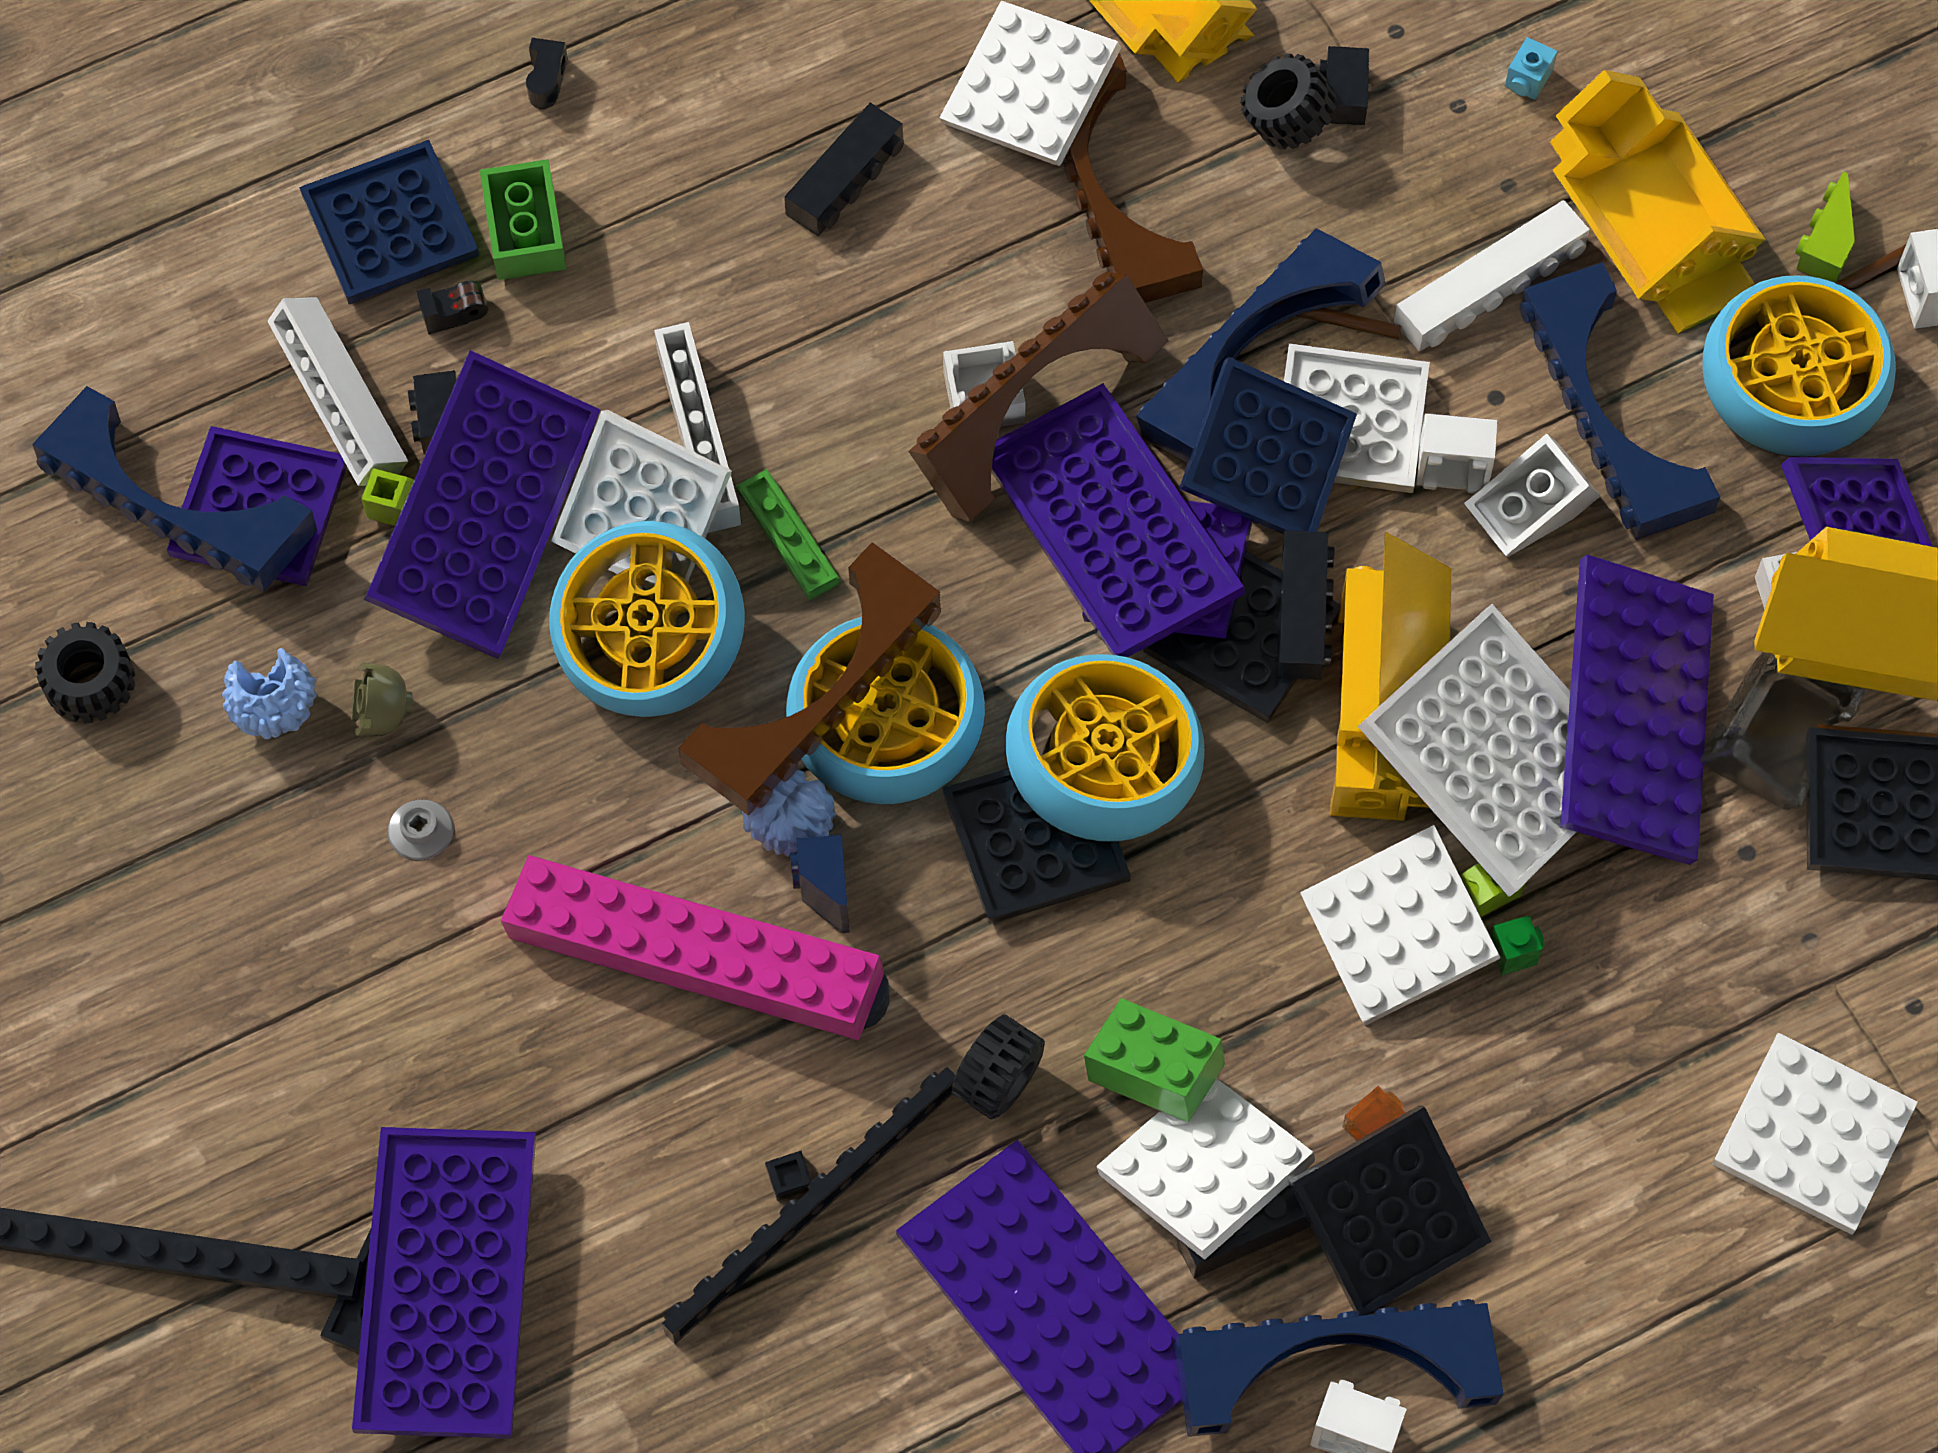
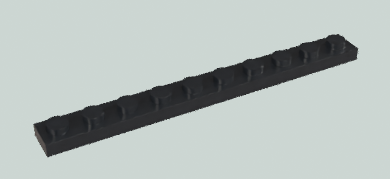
(799, 1213)
(179, 1254)

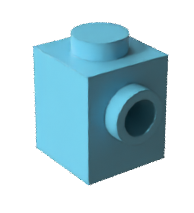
(1531, 68)

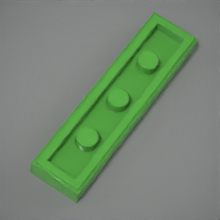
(788, 534)

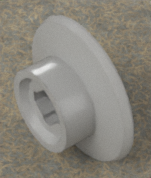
(420, 844)

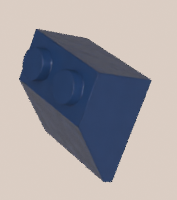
(821, 876)

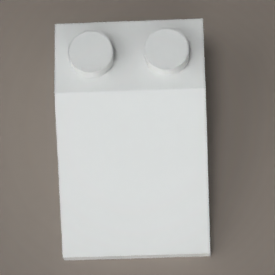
(1532, 497)

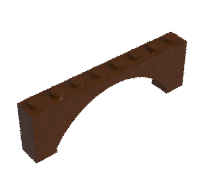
(1152, 262)
(961, 447)
(753, 760)

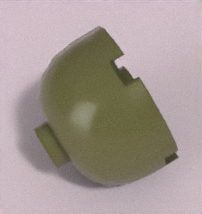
(379, 700)

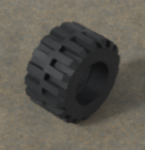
(1288, 101)
(76, 648)
(998, 1066)

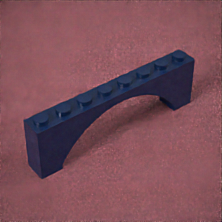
(1313, 277)
(1647, 488)
(247, 542)
(1445, 1342)

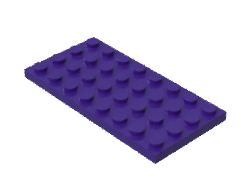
(482, 505)
(1112, 522)
(1637, 710)
(445, 1283)
(1049, 1302)

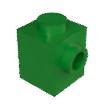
(1517, 944)

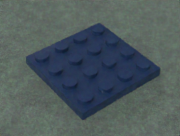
(389, 221)
(1267, 449)

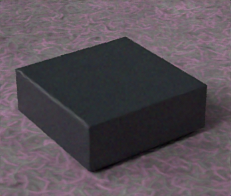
(788, 1175)

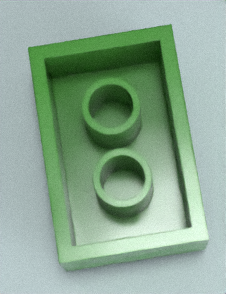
(523, 219)
(1154, 1060)

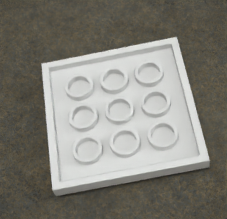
(1030, 83)
(1388, 406)
(638, 478)
(1400, 925)
(1815, 1133)
(1207, 1172)

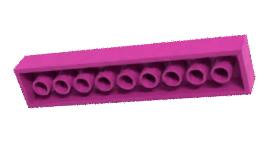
(693, 947)

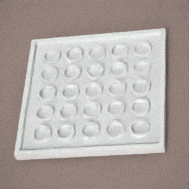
(1484, 746)

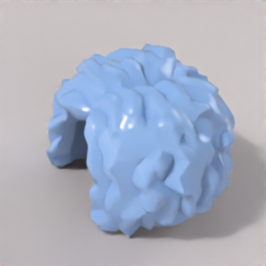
(272, 702)
(793, 812)

